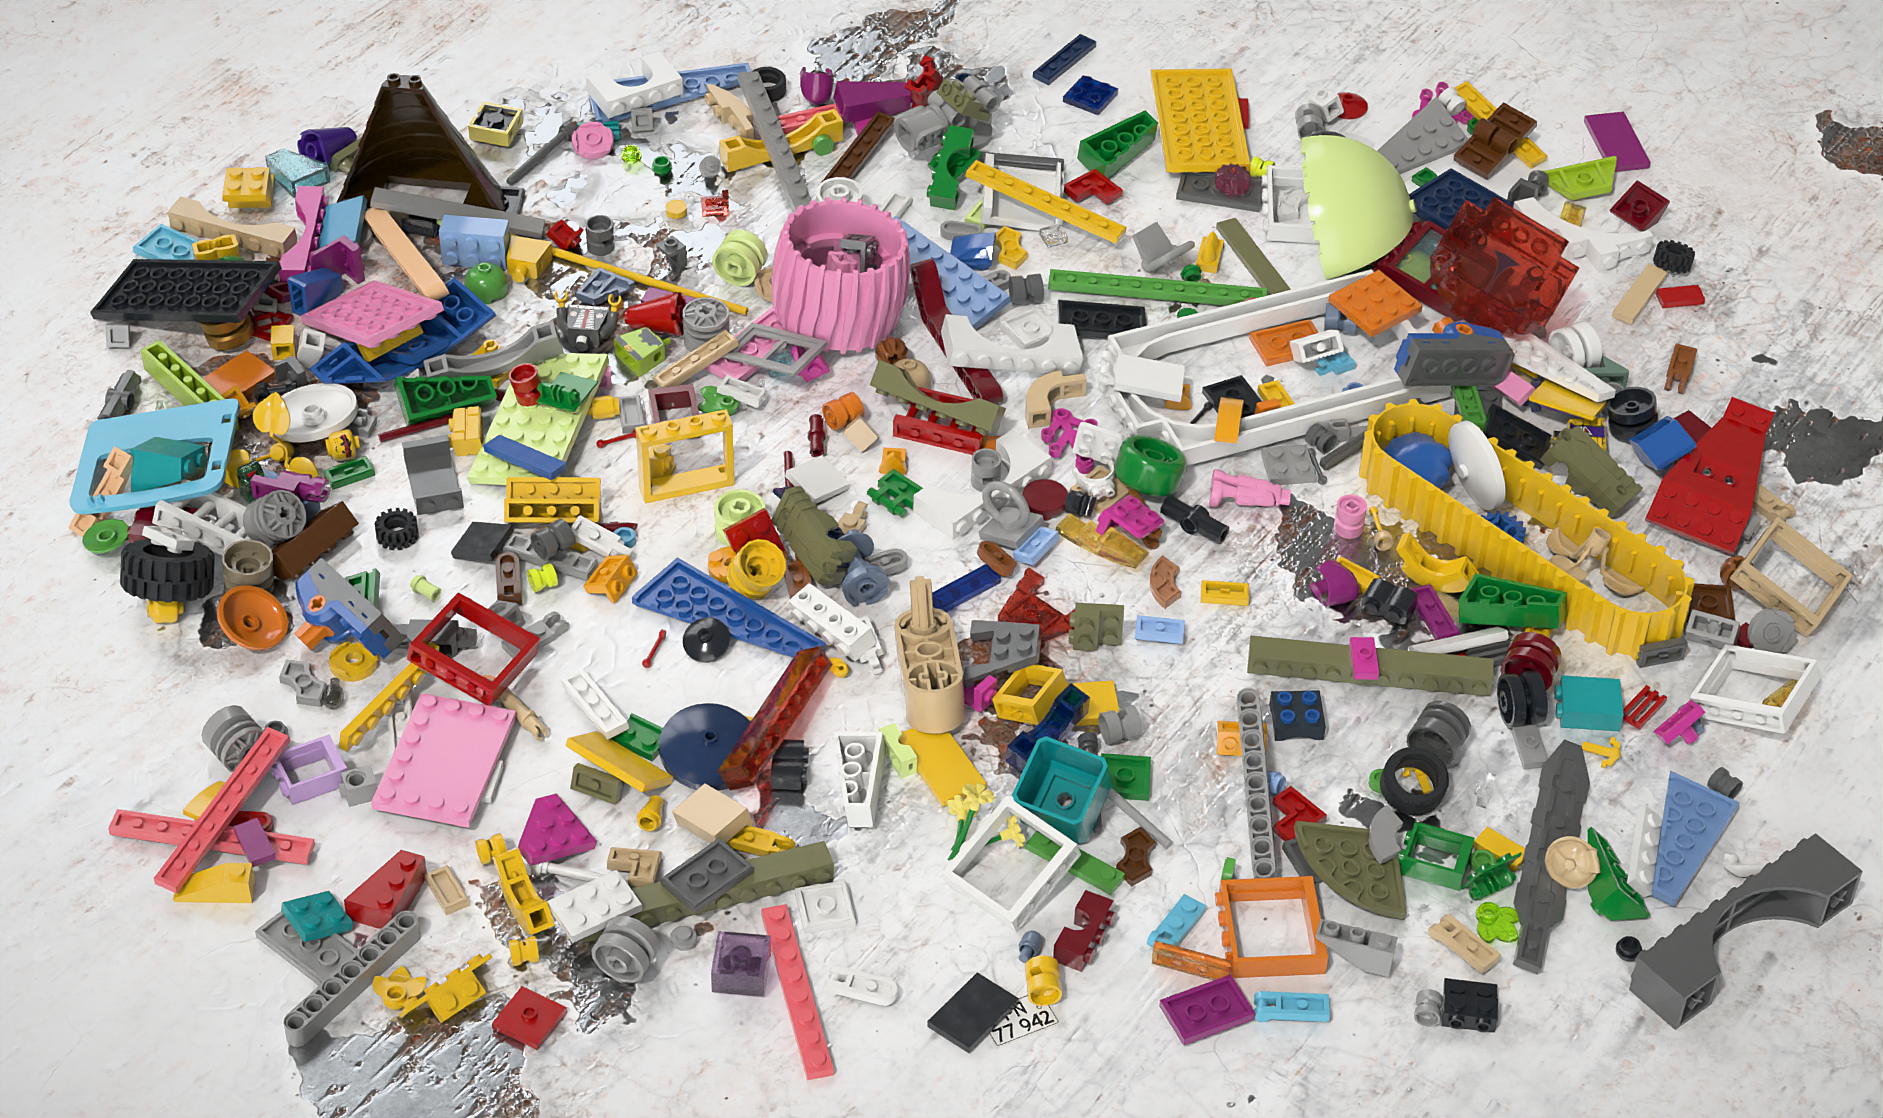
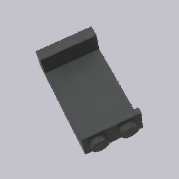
(432, 475)

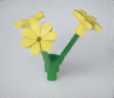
(969, 808)

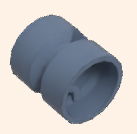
(1333, 321)

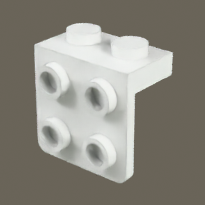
(1097, 443)

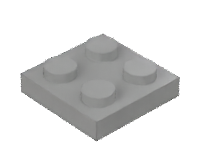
(1288, 464)

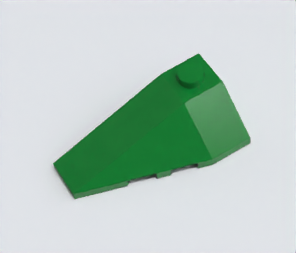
(1609, 889)

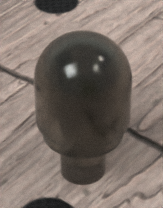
(333, 694)

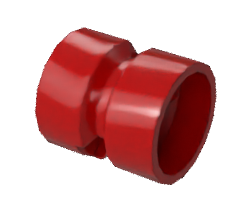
(524, 381)

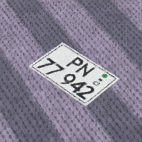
(1023, 1022)

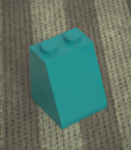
(164, 462)

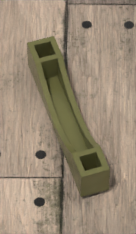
(978, 412)

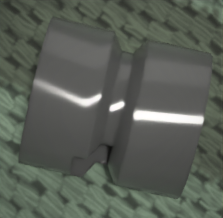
(599, 235)
(1026, 288)
(553, 538)

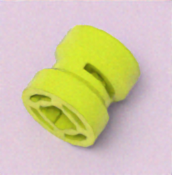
(1259, 167)
(542, 577)

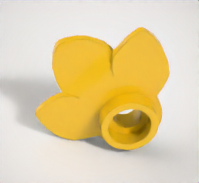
(398, 986)

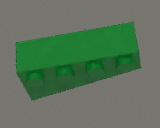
(439, 396)

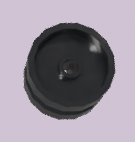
(1631, 412)
(1522, 698)

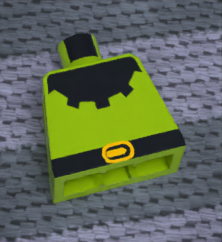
(641, 349)

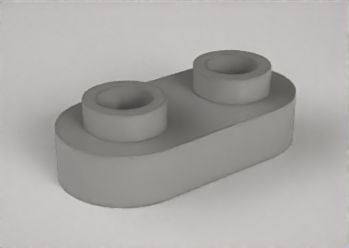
(890, 560)

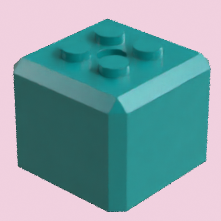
(1064, 771)

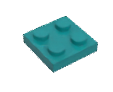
(316, 916)

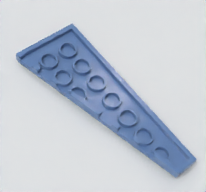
(693, 86)
(963, 288)

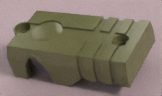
(1592, 470)
(807, 536)

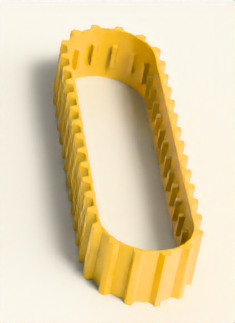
(1509, 559)

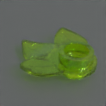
(1496, 923)

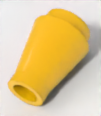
(651, 814)

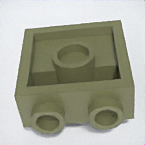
(963, 100)
(1096, 625)

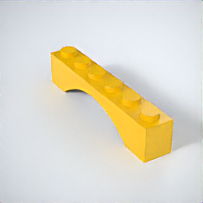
(744, 152)

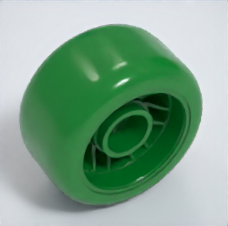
(1150, 465)

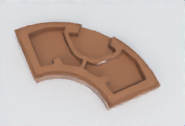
(1162, 582)

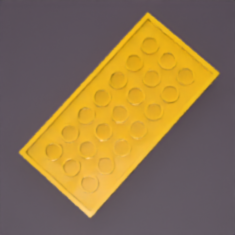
(1199, 119)

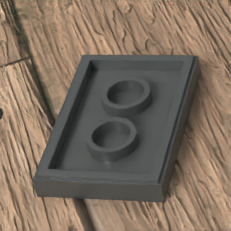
(707, 875)

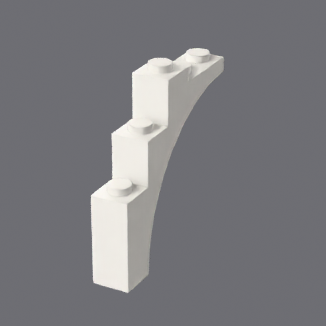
(1599, 247)

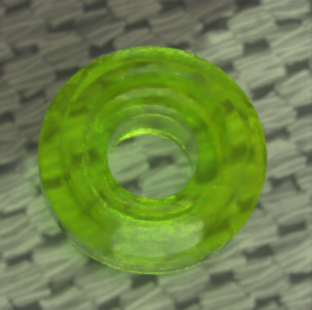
(631, 154)

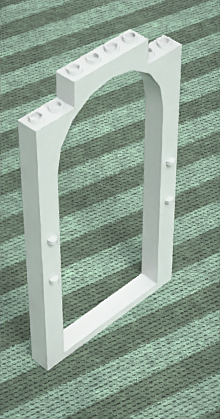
(1266, 427)

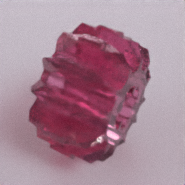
(1232, 179)

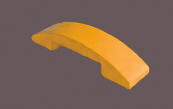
(1228, 420)

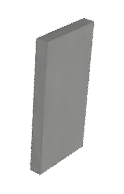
(313, 958)

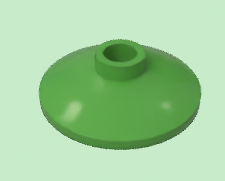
(105, 536)

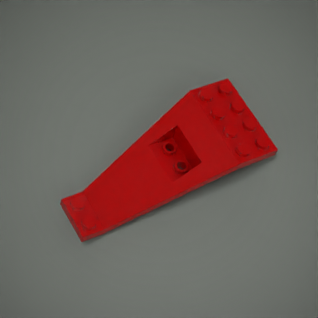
(1706, 505)

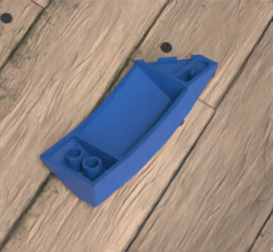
(460, 319)

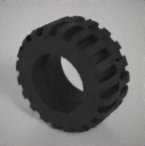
(166, 576)

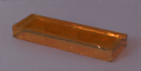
(1190, 961)

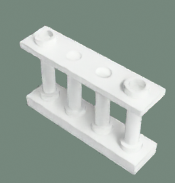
(198, 529)

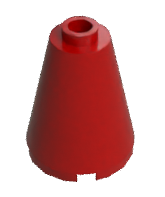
(658, 314)

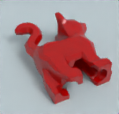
(926, 83)

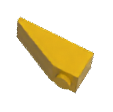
(219, 885)

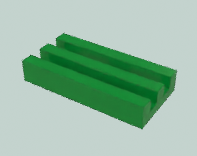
(349, 472)

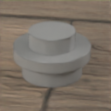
(683, 938)

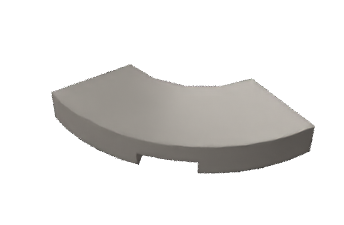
(1382, 835)

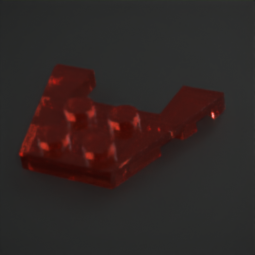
(1030, 609)

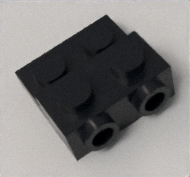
(1469, 1005)

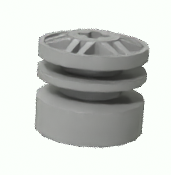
(703, 321)
(274, 518)
(231, 735)

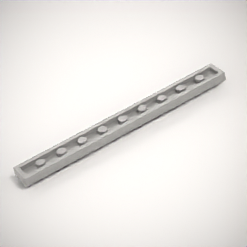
(774, 139)

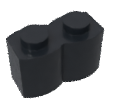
(1388, 600)
(787, 765)

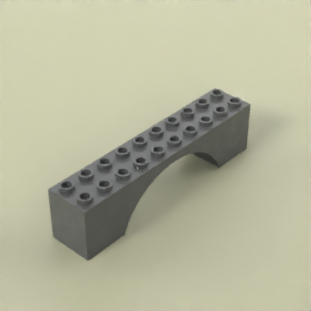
(1802, 886)

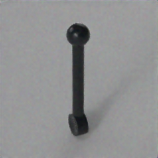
(1207, 407)

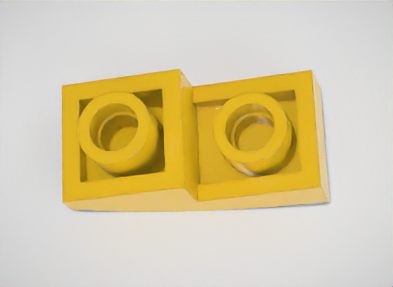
(202, 800)

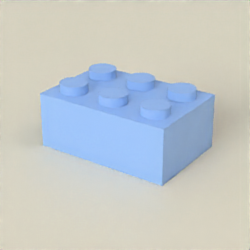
(474, 241)

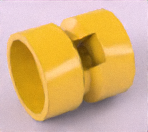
(1043, 980)

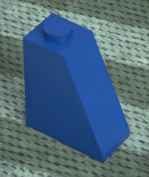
(313, 289)

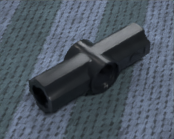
(1194, 519)

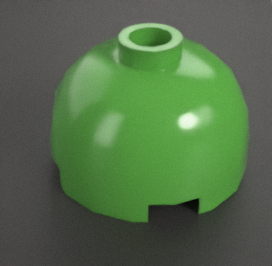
(487, 282)

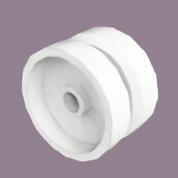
(839, 187)
(1578, 343)

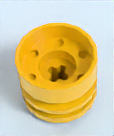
(761, 559)

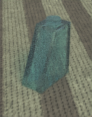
(296, 170)

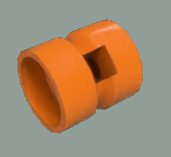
(843, 410)

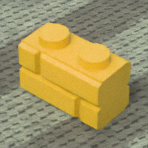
(467, 431)

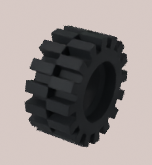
(1674, 256)
(393, 520)

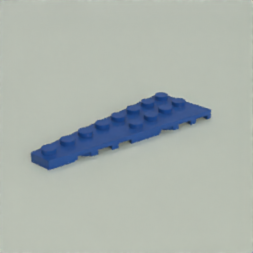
(691, 595)

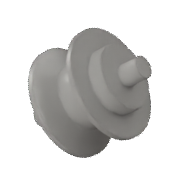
(710, 166)

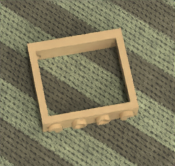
(1775, 597)

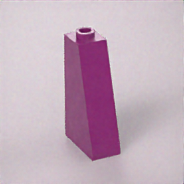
(863, 99)

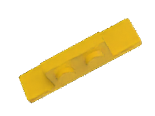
(454, 994)

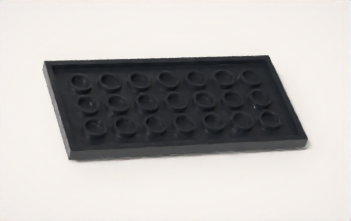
(186, 290)

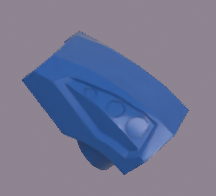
(974, 250)

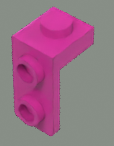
(814, 369)
(981, 695)

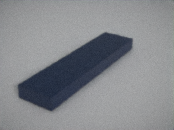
(1064, 59)

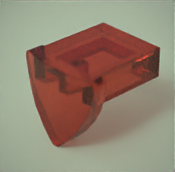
(715, 205)

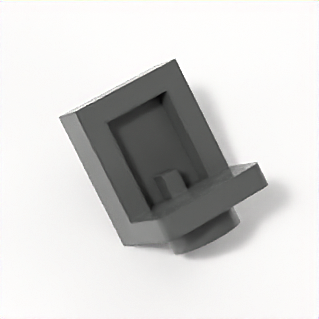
(674, 250)

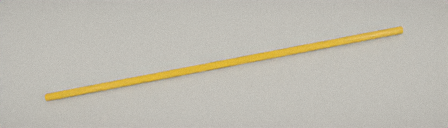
(640, 278)

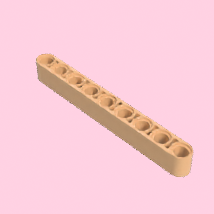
(405, 254)

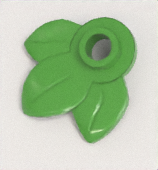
(716, 401)

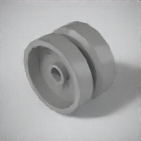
(625, 949)

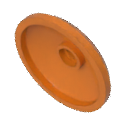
(256, 609)

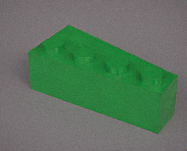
(1117, 144)
(1511, 603)

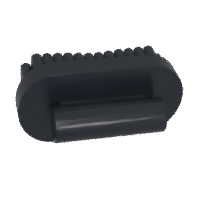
(420, 226)

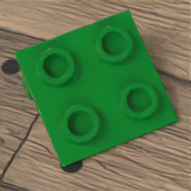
(565, 391)
(1491, 877)

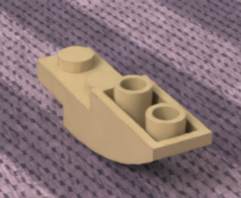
(730, 110)

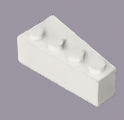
(860, 770)

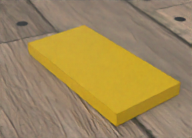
(619, 761)
(941, 764)

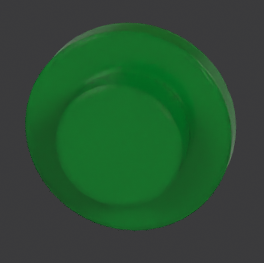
(661, 165)
(1191, 273)

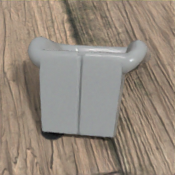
(1156, 248)

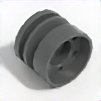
(1440, 729)

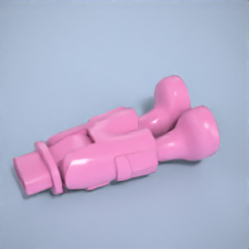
(1246, 490)

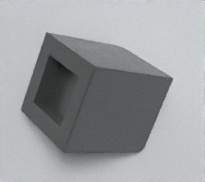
(1522, 190)

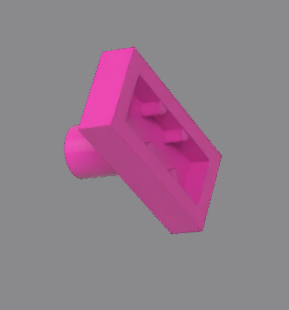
(1680, 724)

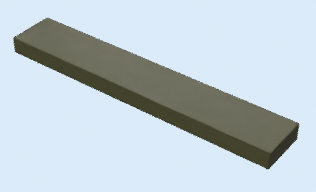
(1251, 256)

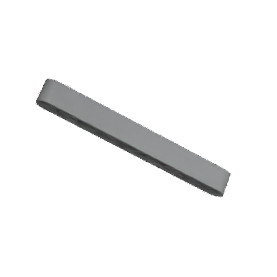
(1253, 778)

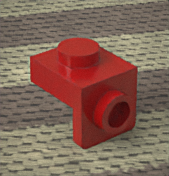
(564, 235)

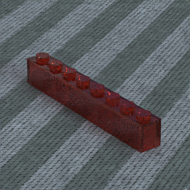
(774, 718)

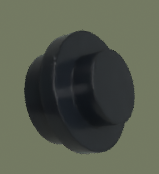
(1628, 948)

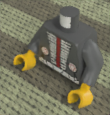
(586, 324)

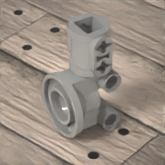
(925, 126)

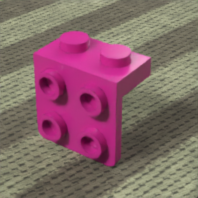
(1131, 516)

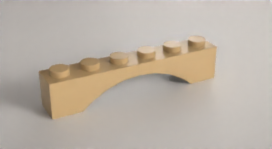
(269, 239)

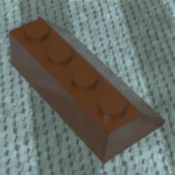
(316, 537)

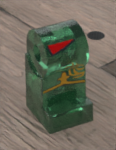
(244, 476)

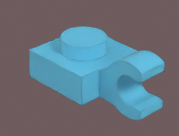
(1337, 363)

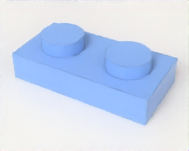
(1036, 546)
(1159, 629)

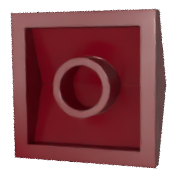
(1640, 207)

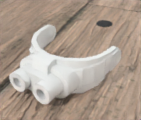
(1097, 487)

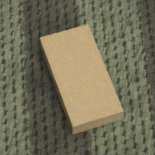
(447, 890)

